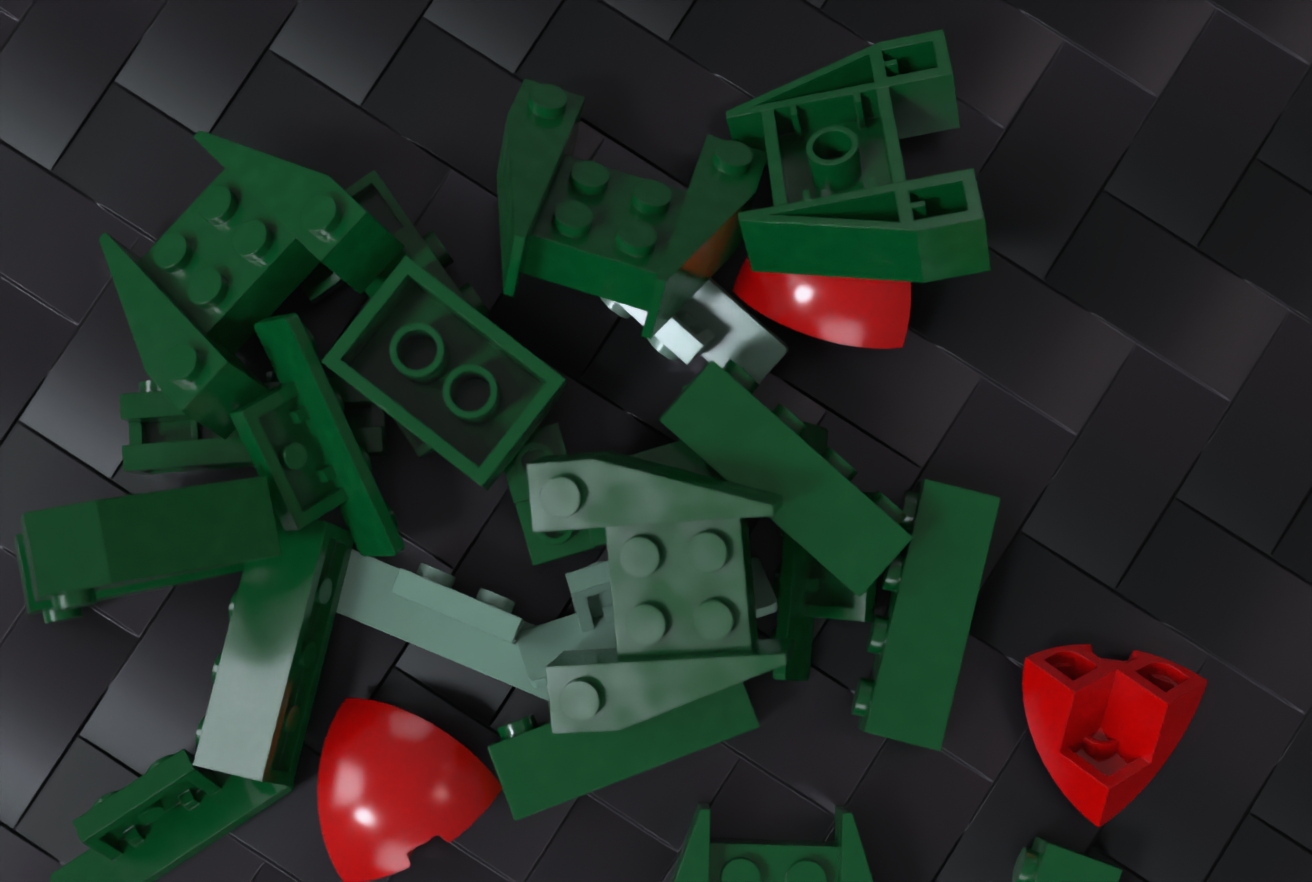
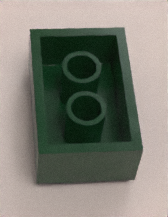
(446, 373)

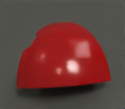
(831, 308)
(1106, 721)
(393, 787)

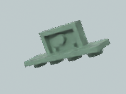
(717, 329)
(437, 618)
(594, 619)

